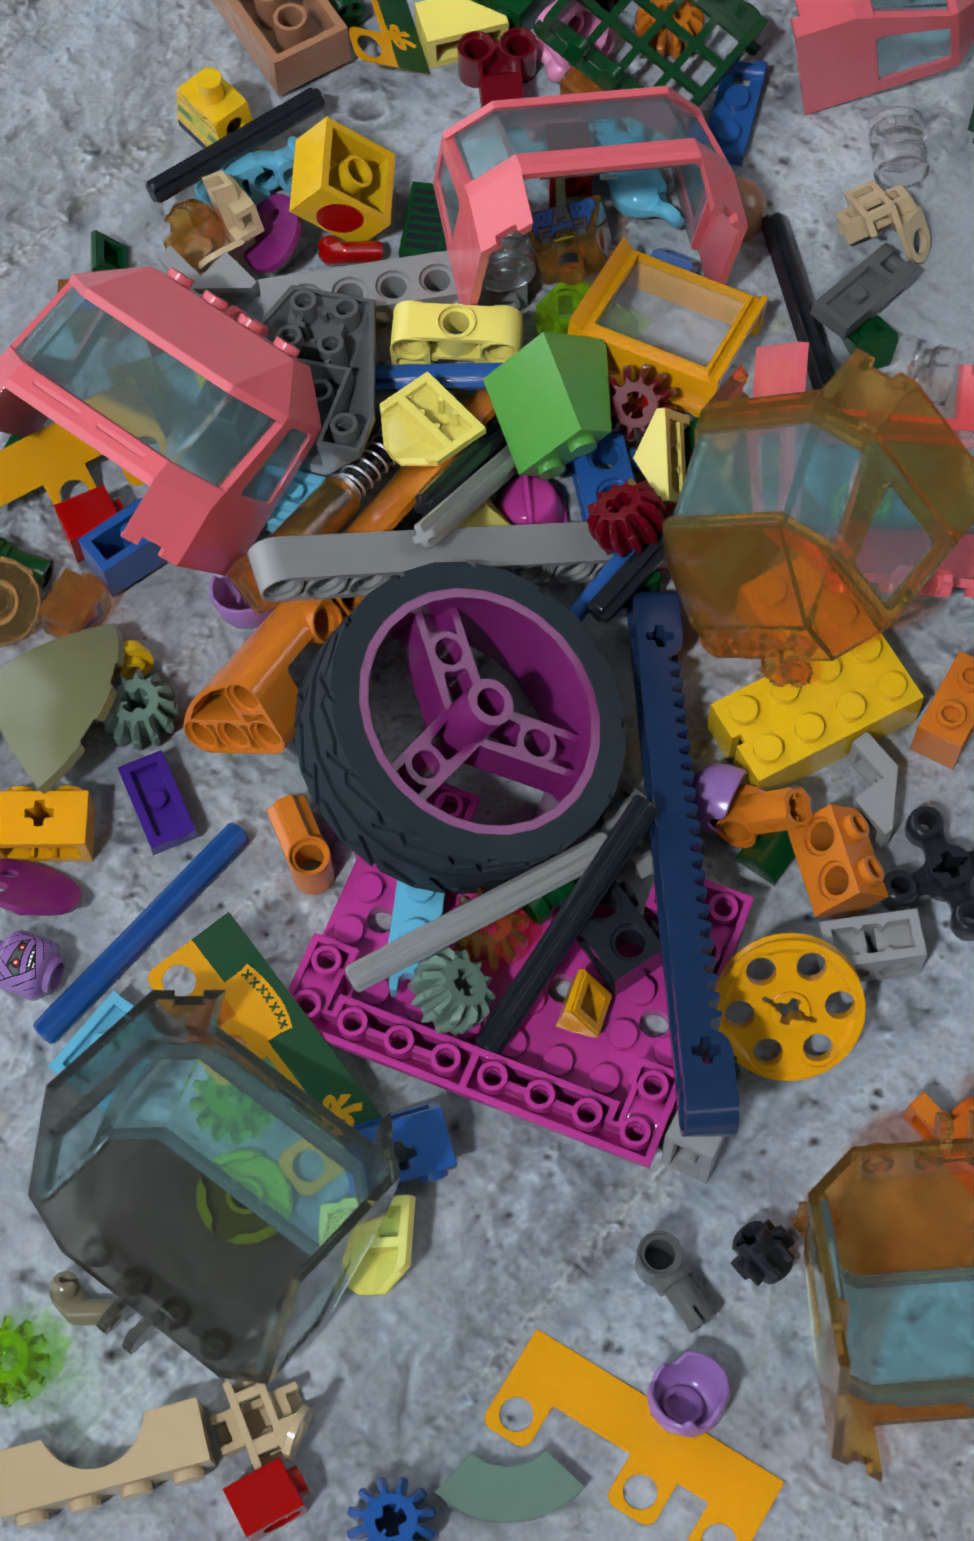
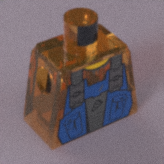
(570, 240)

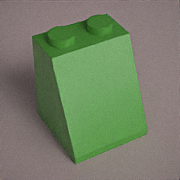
(552, 401)

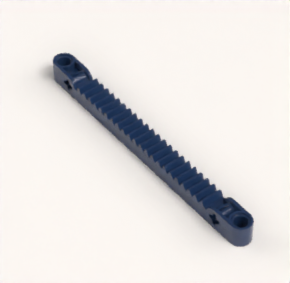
(700, 1053)

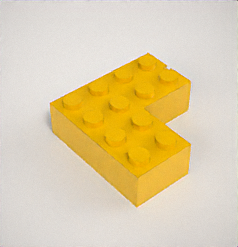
(807, 728)

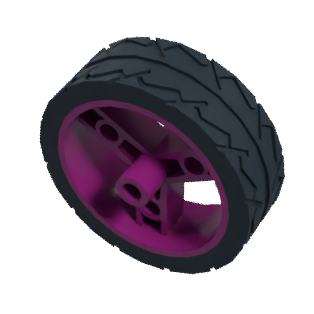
(567, 754)

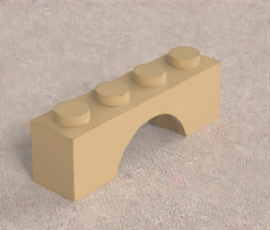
(169, 1447)

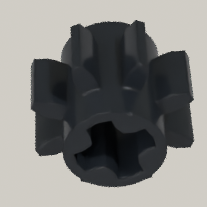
(763, 1252)

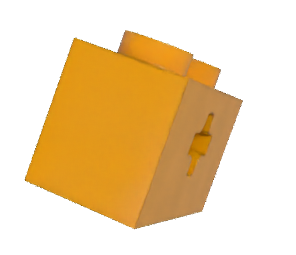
(65, 832)

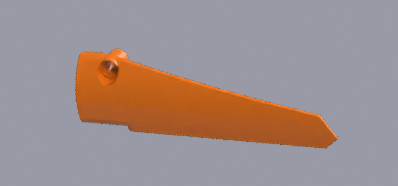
(253, 697)

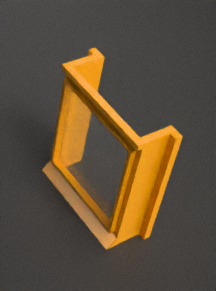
(667, 320)

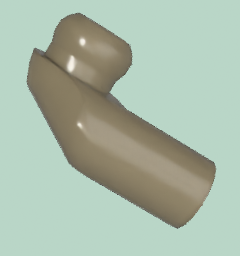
(74, 1301)

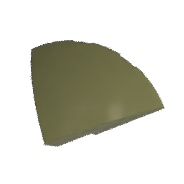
(55, 696)

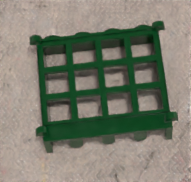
(734, 16)

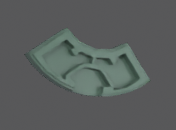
(509, 1493)

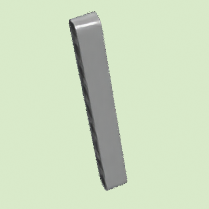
(360, 562)

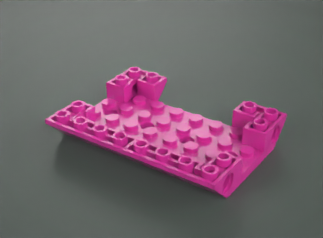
(595, 1090)

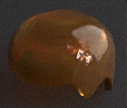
(194, 230)

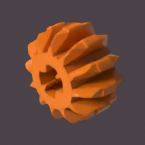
(665, 41)

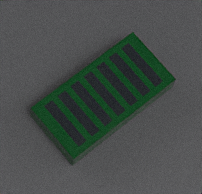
(422, 223)

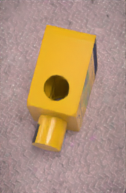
(210, 107)

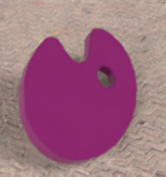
(280, 236)
(36, 889)

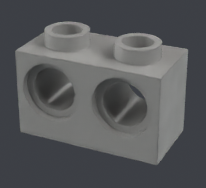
(878, 943)

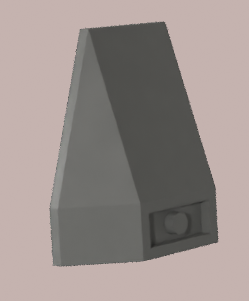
(340, 347)

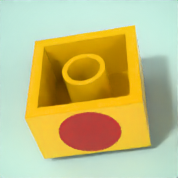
(342, 181)

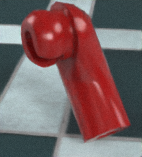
(337, 253)

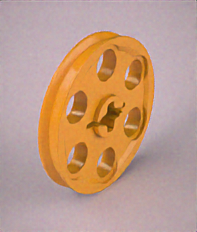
(796, 1027)

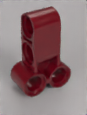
(497, 66)

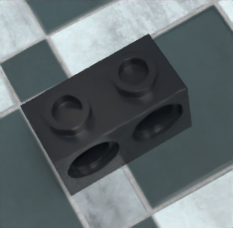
(604, 936)

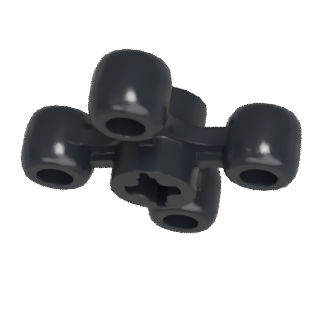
(928, 880)

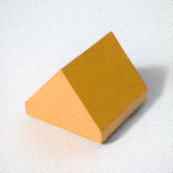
(584, 1005)

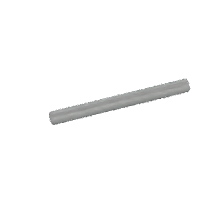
(464, 499)
(473, 915)

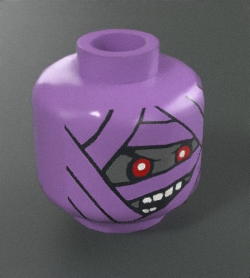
(30, 965)

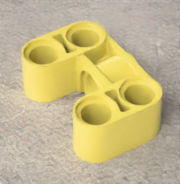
(424, 332)

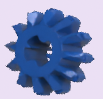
(397, 1502)

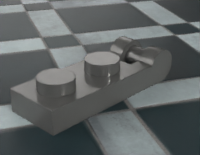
(864, 291)

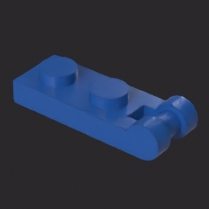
(736, 109)

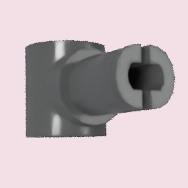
(673, 1281)

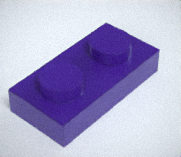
(157, 802)

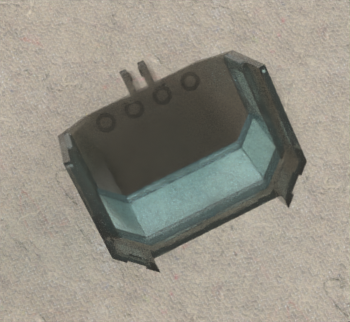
(206, 1187)

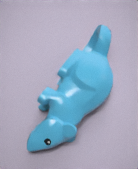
(258, 173)
(643, 196)

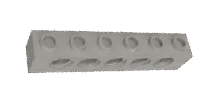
(403, 277)

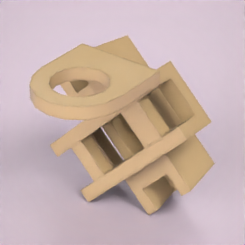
(881, 210)
(236, 213)
(269, 1421)

